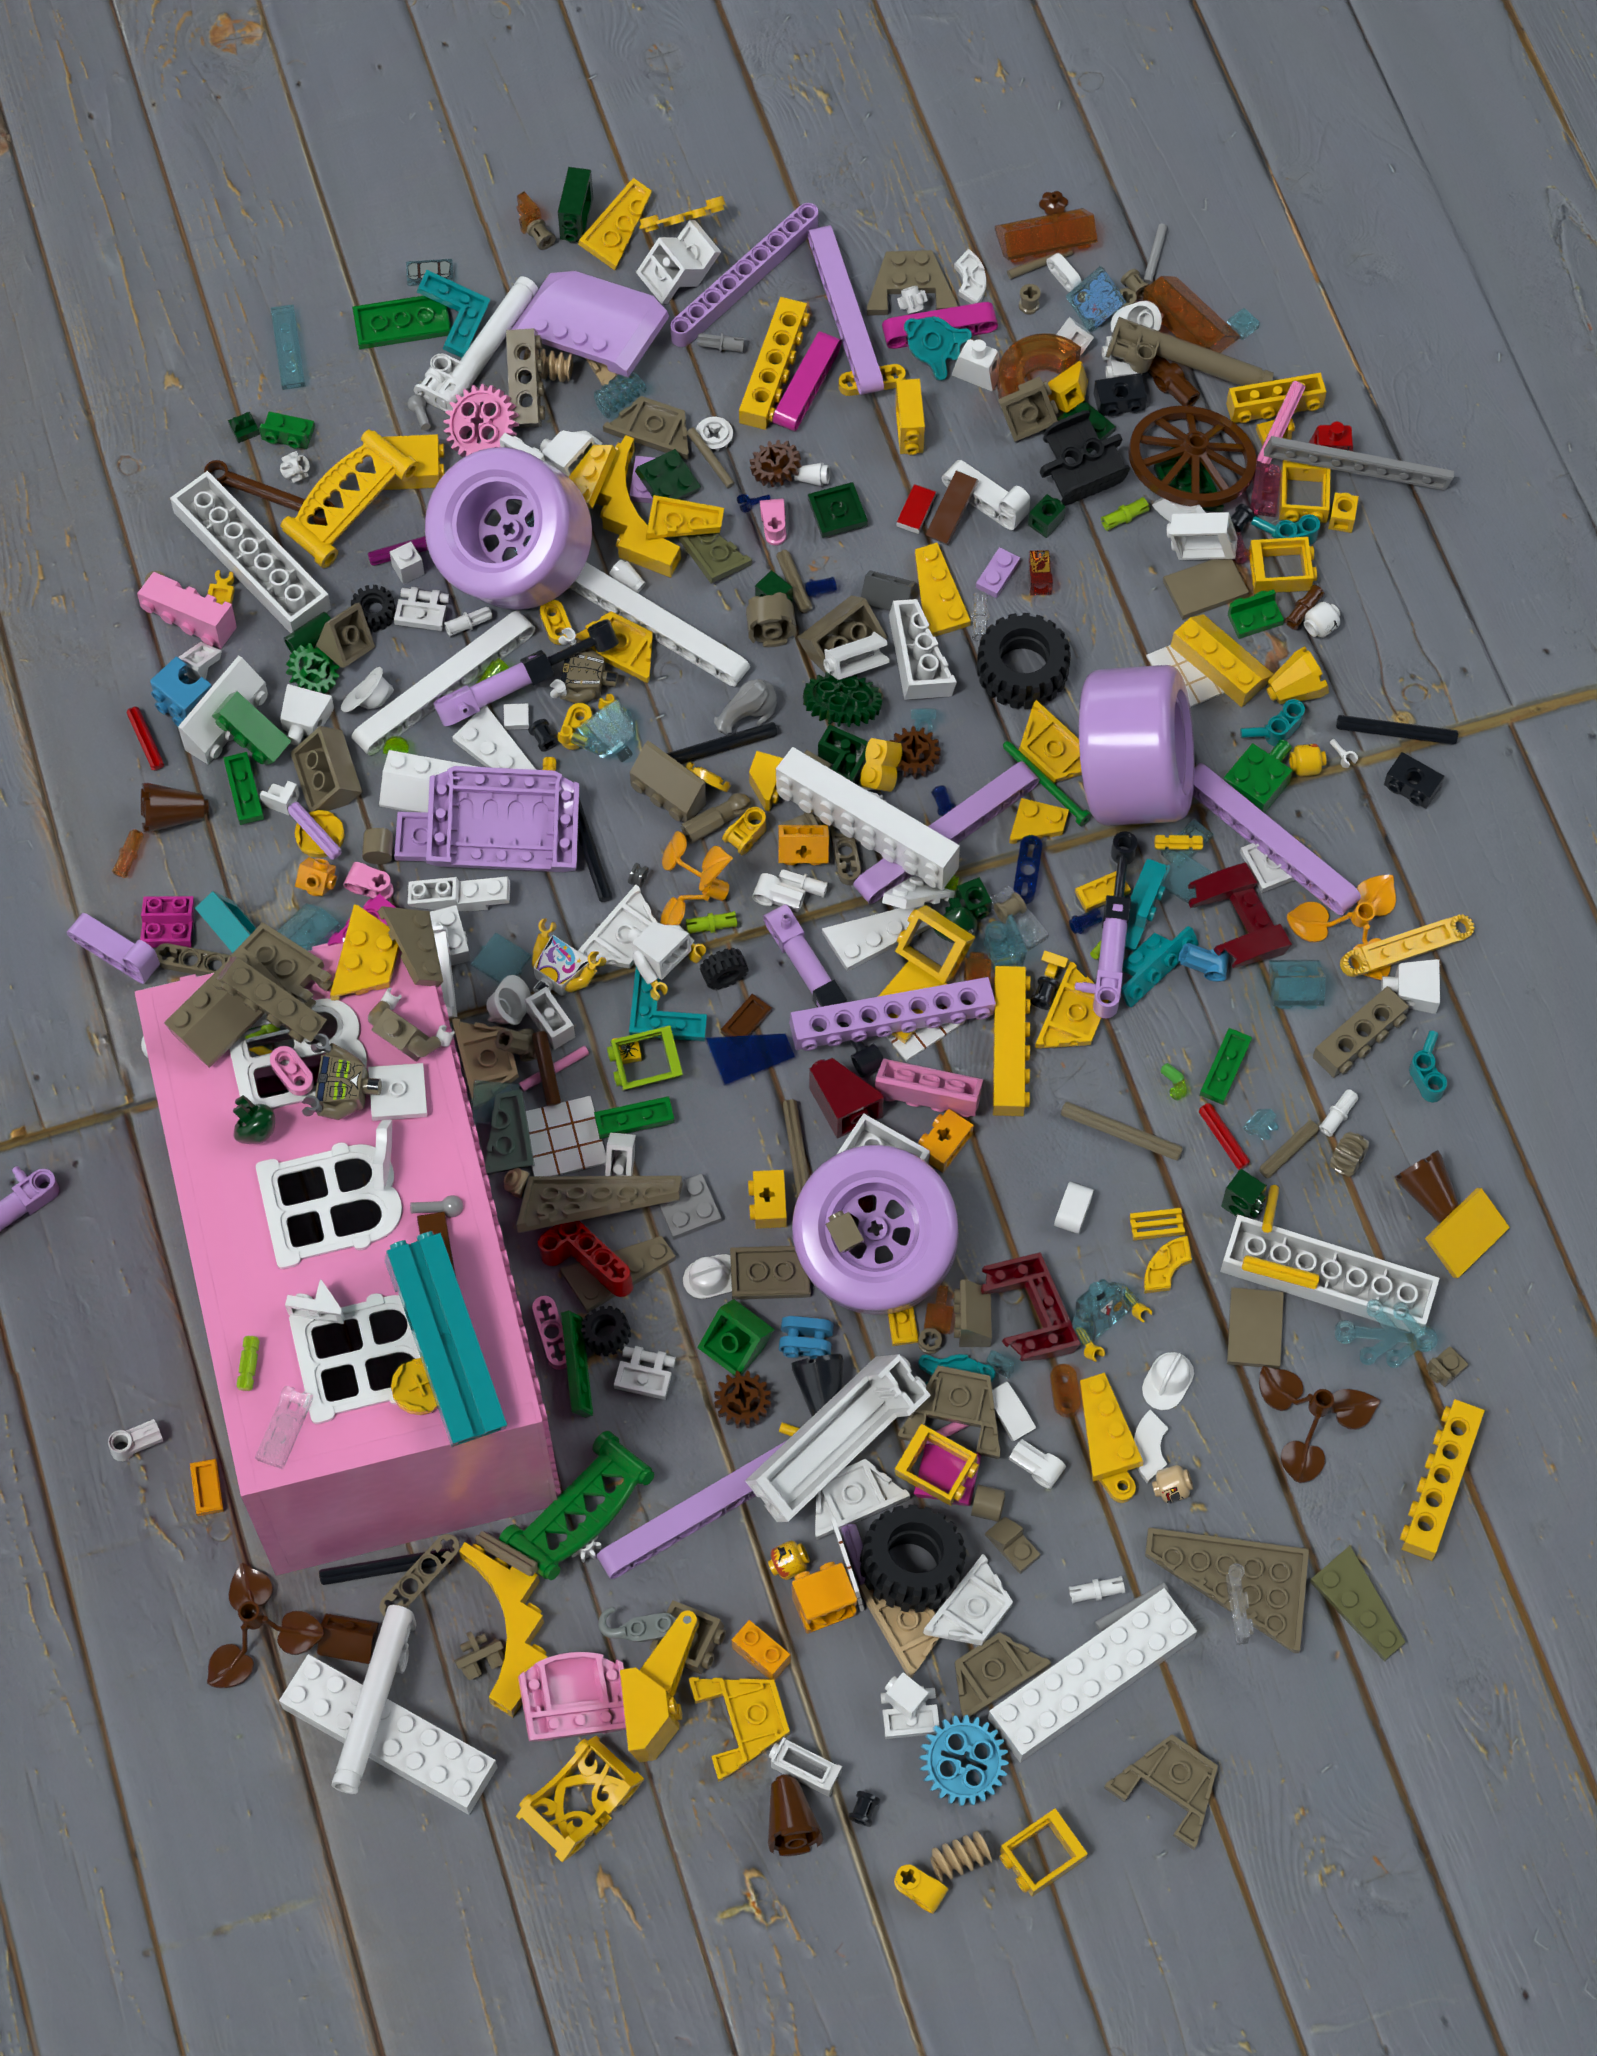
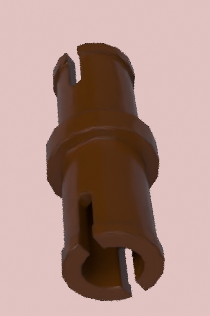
(1304, 605)

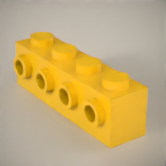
(1266, 398)

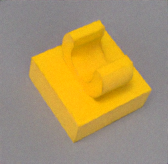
(1054, 962)

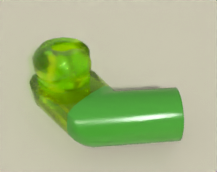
(1177, 1078)

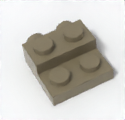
(1029, 409)
(706, 1637)

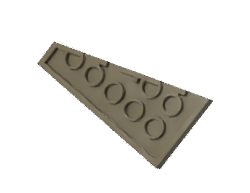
(574, 1198)

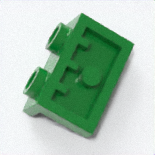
(287, 430)
(1255, 614)

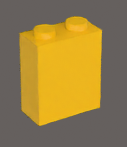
(427, 453)

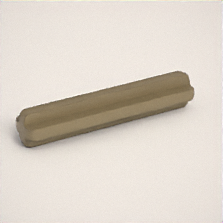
(793, 579)
(1289, 1149)
(506, 1553)

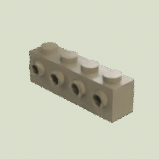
(271, 999)

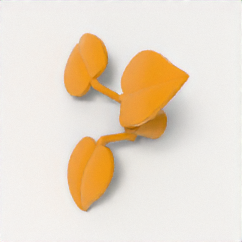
(712, 866)
(1377, 899)

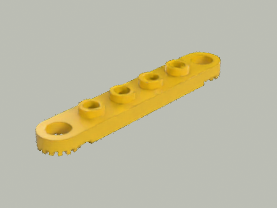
(1406, 945)

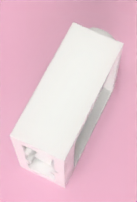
(1188, 536)

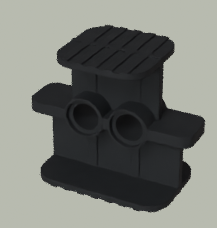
(1091, 472)

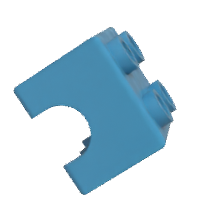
(175, 693)

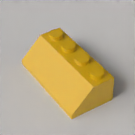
(1220, 659)

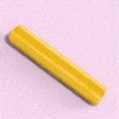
(1280, 1272)

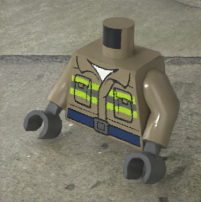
(340, 1083)

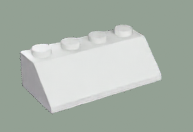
(199, 731)
(407, 780)

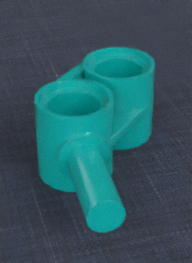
(1290, 528)
(1283, 722)
(1430, 1075)

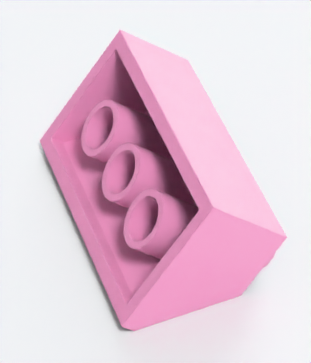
(928, 1087)

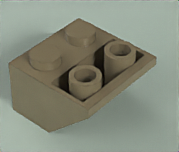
(974, 1315)

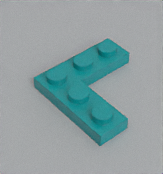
(465, 301)
(646, 1017)

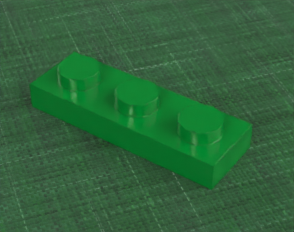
(243, 788)
(1225, 1066)
(634, 1117)

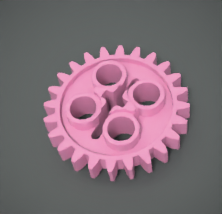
(480, 420)

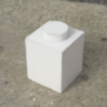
(407, 562)
(905, 1695)

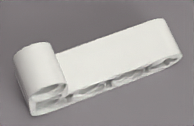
(991, 499)

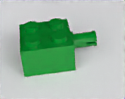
(1261, 775)

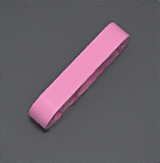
(539, 1317)

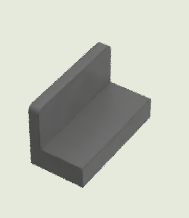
(883, 589)

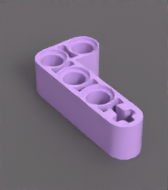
(133, 959)

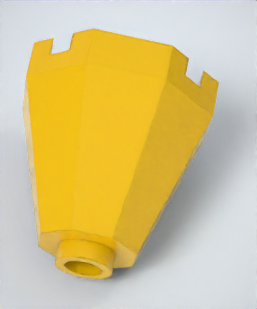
(1297, 679)

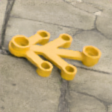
(651, 223)

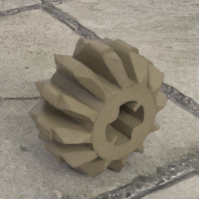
(1349, 1154)

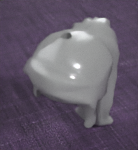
(754, 699)

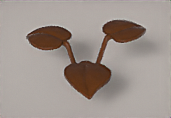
(1352, 1411)
(247, 1592)

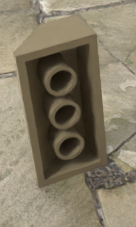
(213, 1018)

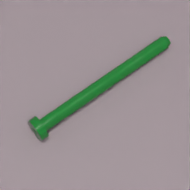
(1082, 817)

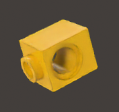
(1342, 520)

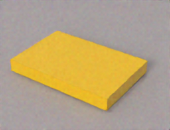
(909, 979)
(1467, 1233)

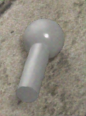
(417, 404)
(451, 1205)

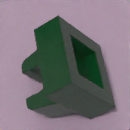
(243, 427)

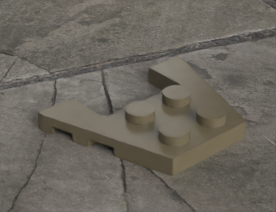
(906, 270)
(960, 1399)
(1179, 1775)

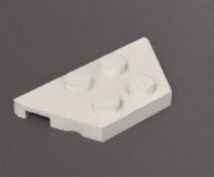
(612, 934)
(855, 1495)
(972, 1608)

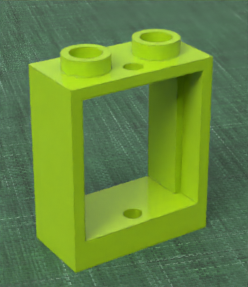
(670, 1052)

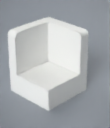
(1076, 333)
(280, 797)

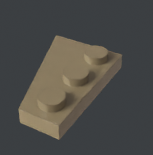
(417, 943)

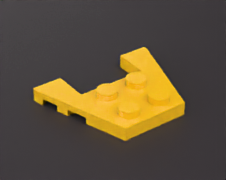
(754, 1716)

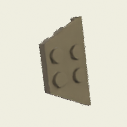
(652, 426)
(993, 1672)

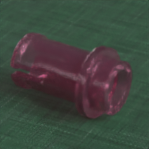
(1242, 553)

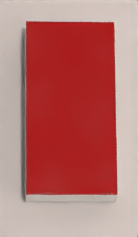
(916, 509)

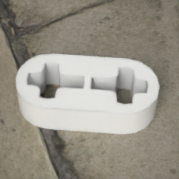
(1063, 271)

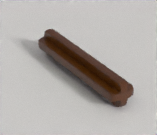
(546, 1068)

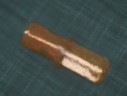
(128, 853)

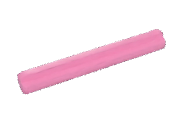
(1283, 417)

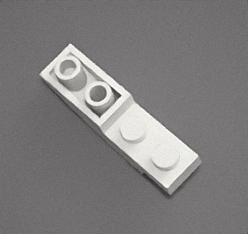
(467, 895)

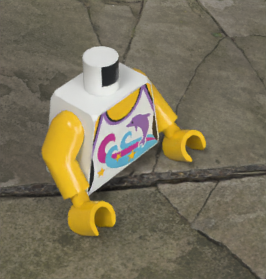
(560, 965)

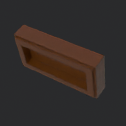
(747, 1018)

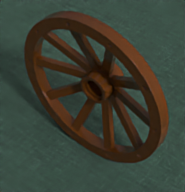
(1193, 450)

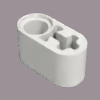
(1074, 1207)

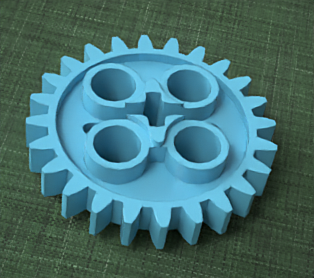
(970, 1736)

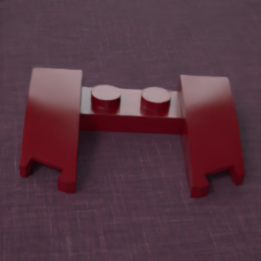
(1238, 884)
(1031, 1272)

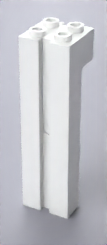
(837, 1435)

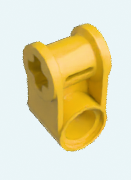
(743, 833)
(924, 1890)

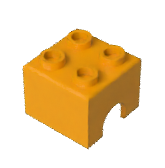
(823, 1597)

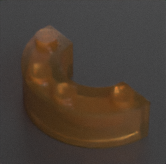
(1034, 354)

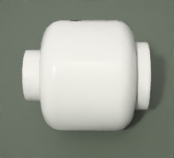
(1322, 619)

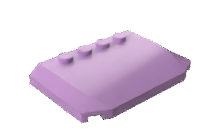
(594, 319)
(502, 819)

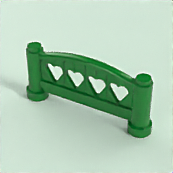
(613, 1461)

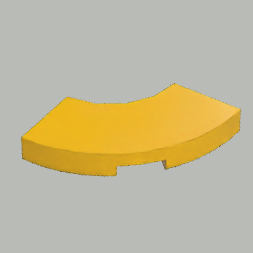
(1165, 1263)

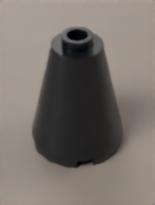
(819, 1379)

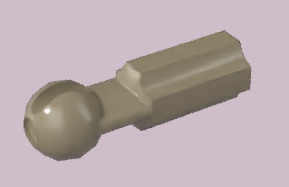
(715, 817)

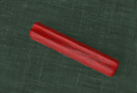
(145, 738)
(1224, 1136)

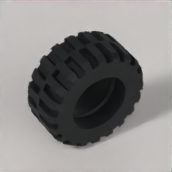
(1029, 634)
(904, 1587)

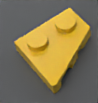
(1038, 820)

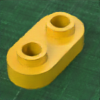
(555, 623)
(573, 712)
(1111, 1486)

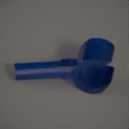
(749, 502)

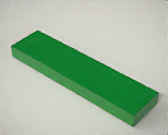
(576, 1364)

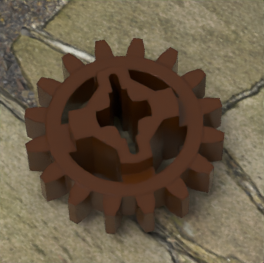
(786, 460)
(926, 752)
(752, 1398)

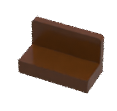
(347, 1638)

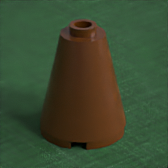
(170, 807)
(1430, 1186)
(791, 1819)

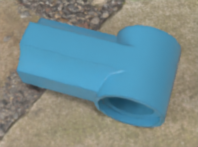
(1205, 961)

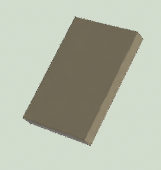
(1205, 586)
(767, 1273)
(1255, 1328)

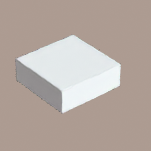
(516, 716)

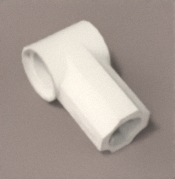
(771, 891)
(137, 1438)
(1043, 1467)

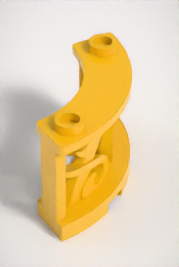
(573, 1837)

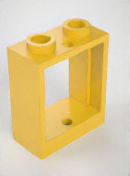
(909, 416)
(1304, 472)
(1281, 547)
(962, 939)
(913, 1451)
(1066, 1838)

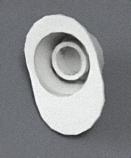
(1142, 312)
(369, 693)
(508, 1001)
(708, 1276)
(1167, 1381)

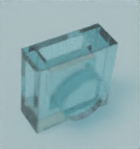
(1243, 323)

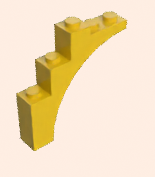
(622, 519)
(521, 1622)

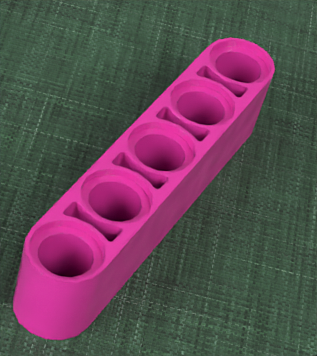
(976, 317)
(807, 381)

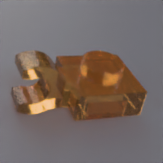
(938, 1314)

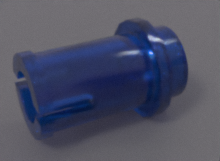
(820, 586)
(942, 800)
(1084, 921)

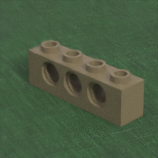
(517, 341)
(1384, 1004)

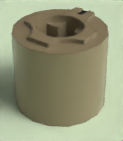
(377, 846)
(988, 1503)

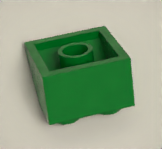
(735, 1337)

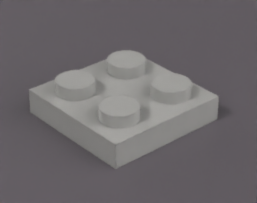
(693, 1210)

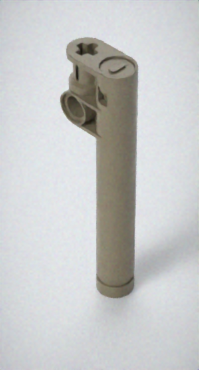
(1140, 344)

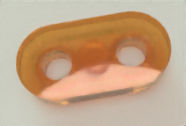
(1065, 1391)

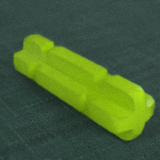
(248, 1363)

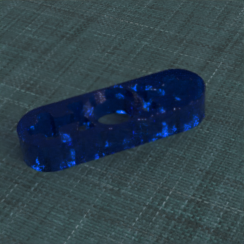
(1034, 862)

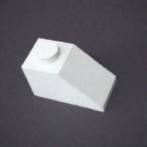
(620, 1154)

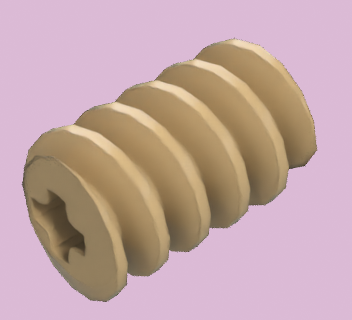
(554, 366)
(959, 1856)

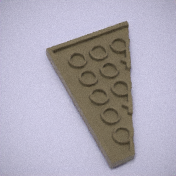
(1272, 1576)

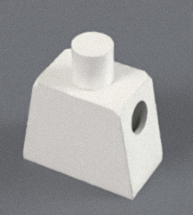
(978, 364)
(304, 712)
(1416, 984)

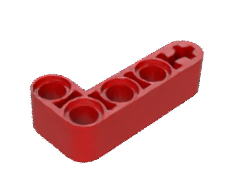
(573, 1240)

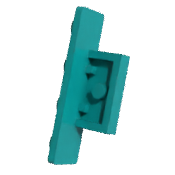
(1143, 899)
(1152, 963)

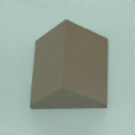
(346, 636)

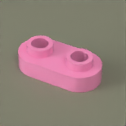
(293, 1072)

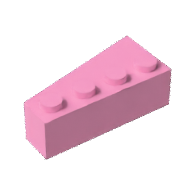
(188, 609)

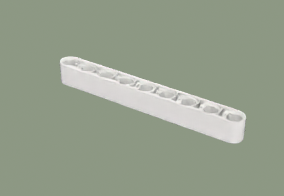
(666, 627)
(448, 677)

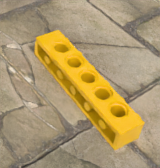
(761, 413)
(1426, 1542)

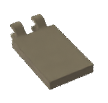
(287, 962)

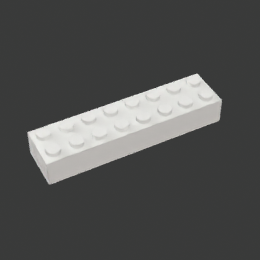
(250, 552)
(867, 819)
(1345, 1276)
(1092, 1675)
(402, 1740)

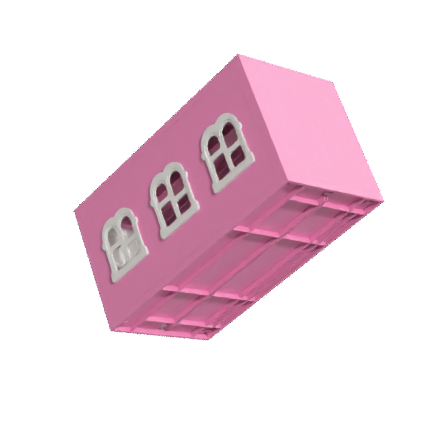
(361, 1464)

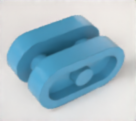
(793, 1346)

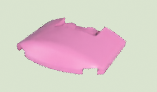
(572, 1696)

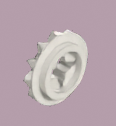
(715, 425)

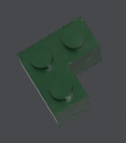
(843, 751)

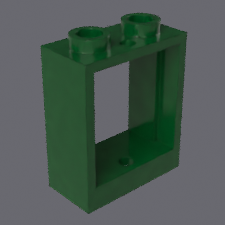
(575, 204)

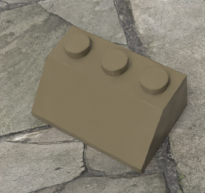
(842, 625)
(326, 770)
(668, 783)

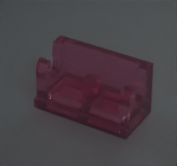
(1265, 489)

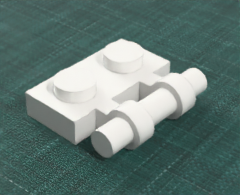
(421, 614)
(643, 1379)
(899, 1726)

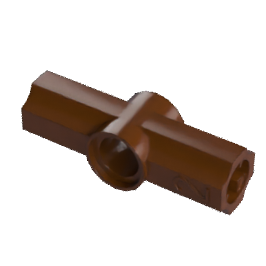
(1172, 379)

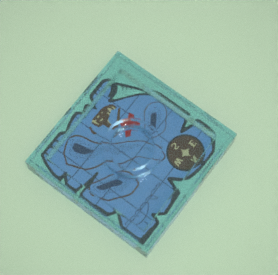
(1095, 299)

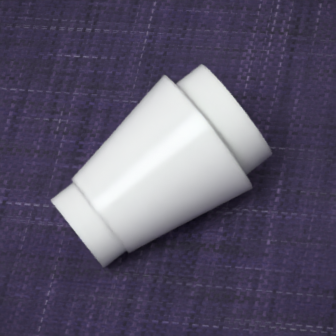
(814, 474)
(626, 574)

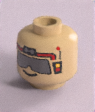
(1172, 1484)

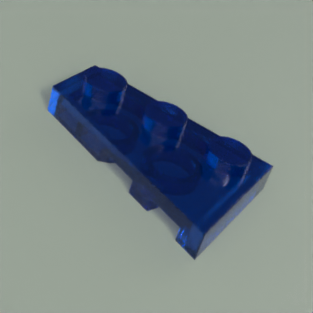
(747, 1055)

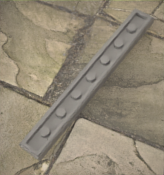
(1358, 463)

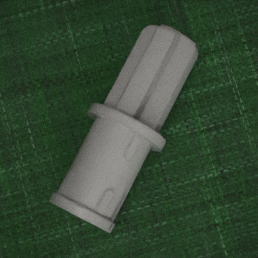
(721, 342)

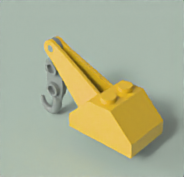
(650, 1692)

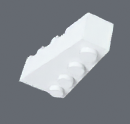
(920, 662)

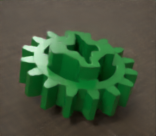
(308, 675)

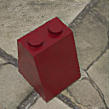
(843, 1096)

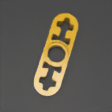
(886, 370)

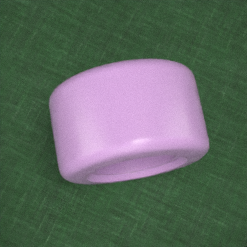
(458, 528)
(1136, 745)
(929, 1214)

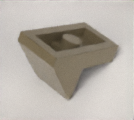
(1013, 1545)

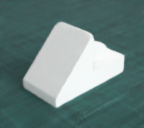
(199, 659)
(321, 1308)

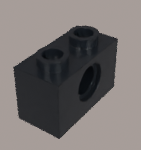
(1129, 386)
(1408, 768)

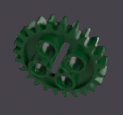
(842, 700)

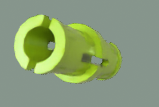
(1124, 514)
(711, 922)

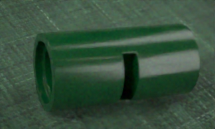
(307, 633)

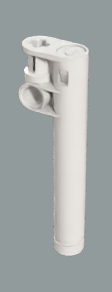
(443, 385)
(388, 1657)

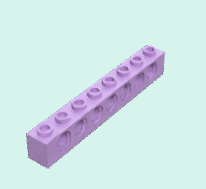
(901, 1004)

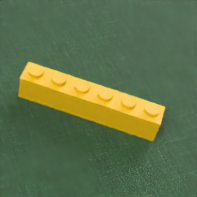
(1009, 1041)

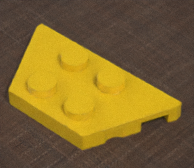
(634, 646)
(1050, 745)
(366, 956)
(1071, 1015)

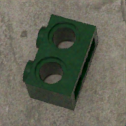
(1244, 1195)

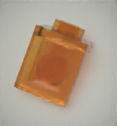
(528, 211)
(976, 966)

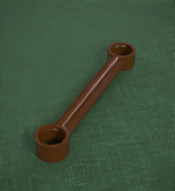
(261, 490)

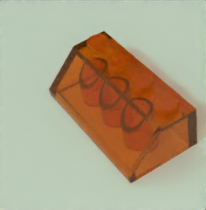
(1046, 234)
(1188, 315)

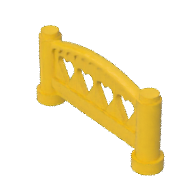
(319, 538)

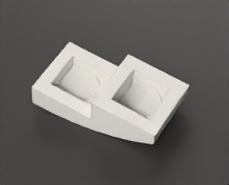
(1011, 1412)

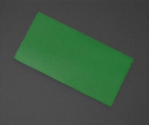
(400, 321)

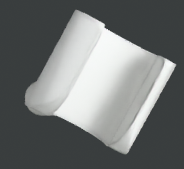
(1349, 754)

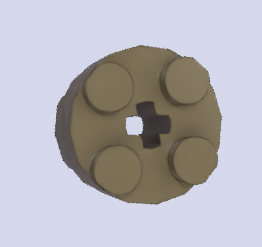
(770, 619)

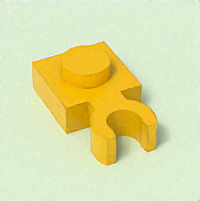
(223, 588)

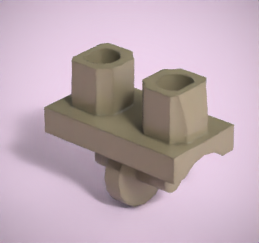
(468, 1662)

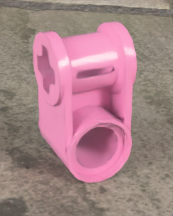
(773, 519)
(368, 881)

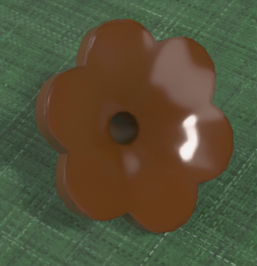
(1053, 202)

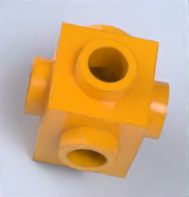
(316, 876)

